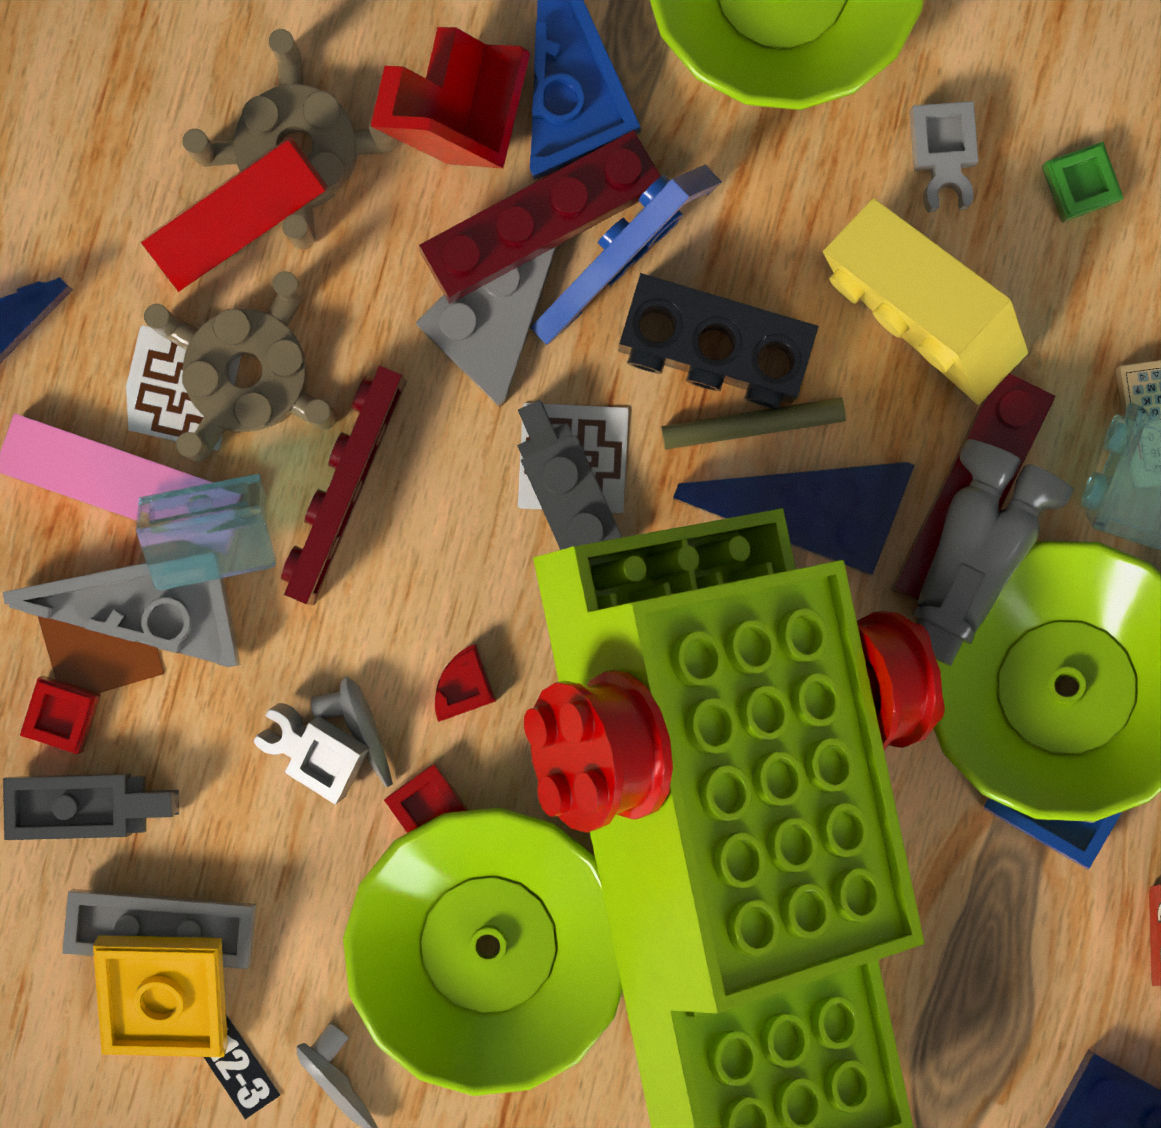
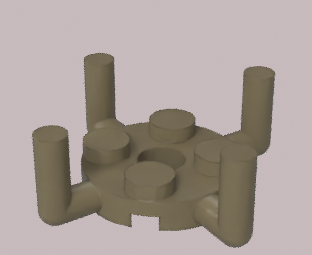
(289, 110)
(218, 344)

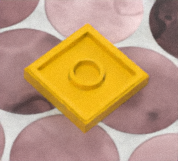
(160, 996)

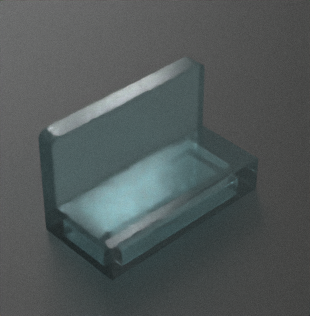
(205, 532)

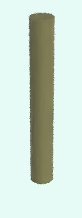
(753, 423)

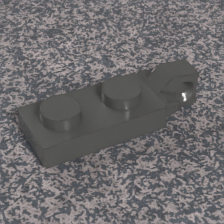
(564, 481)
(82, 806)

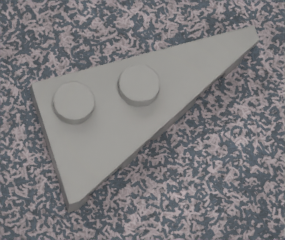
(490, 326)
(128, 606)

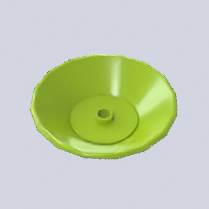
(786, 49)
(1004, 726)
(469, 1015)

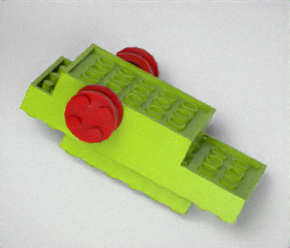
(739, 813)

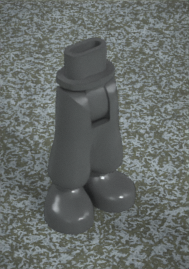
(982, 544)

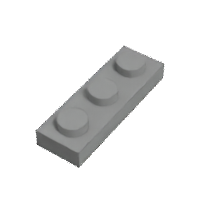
(128, 914)

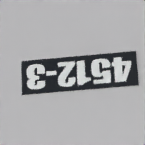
(242, 1075)

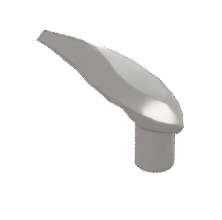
(359, 719)
(334, 1083)

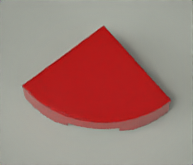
(463, 685)

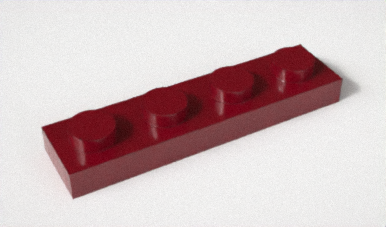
(539, 217)
(1006, 420)
(332, 509)

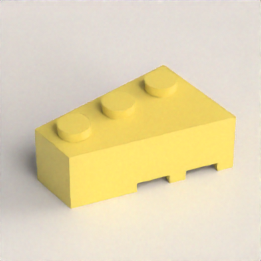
(927, 299)

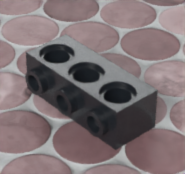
(746, 326)

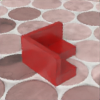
(462, 106)

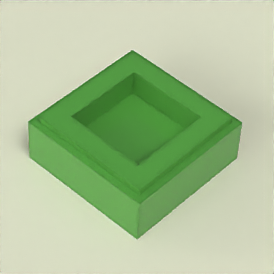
(1082, 182)

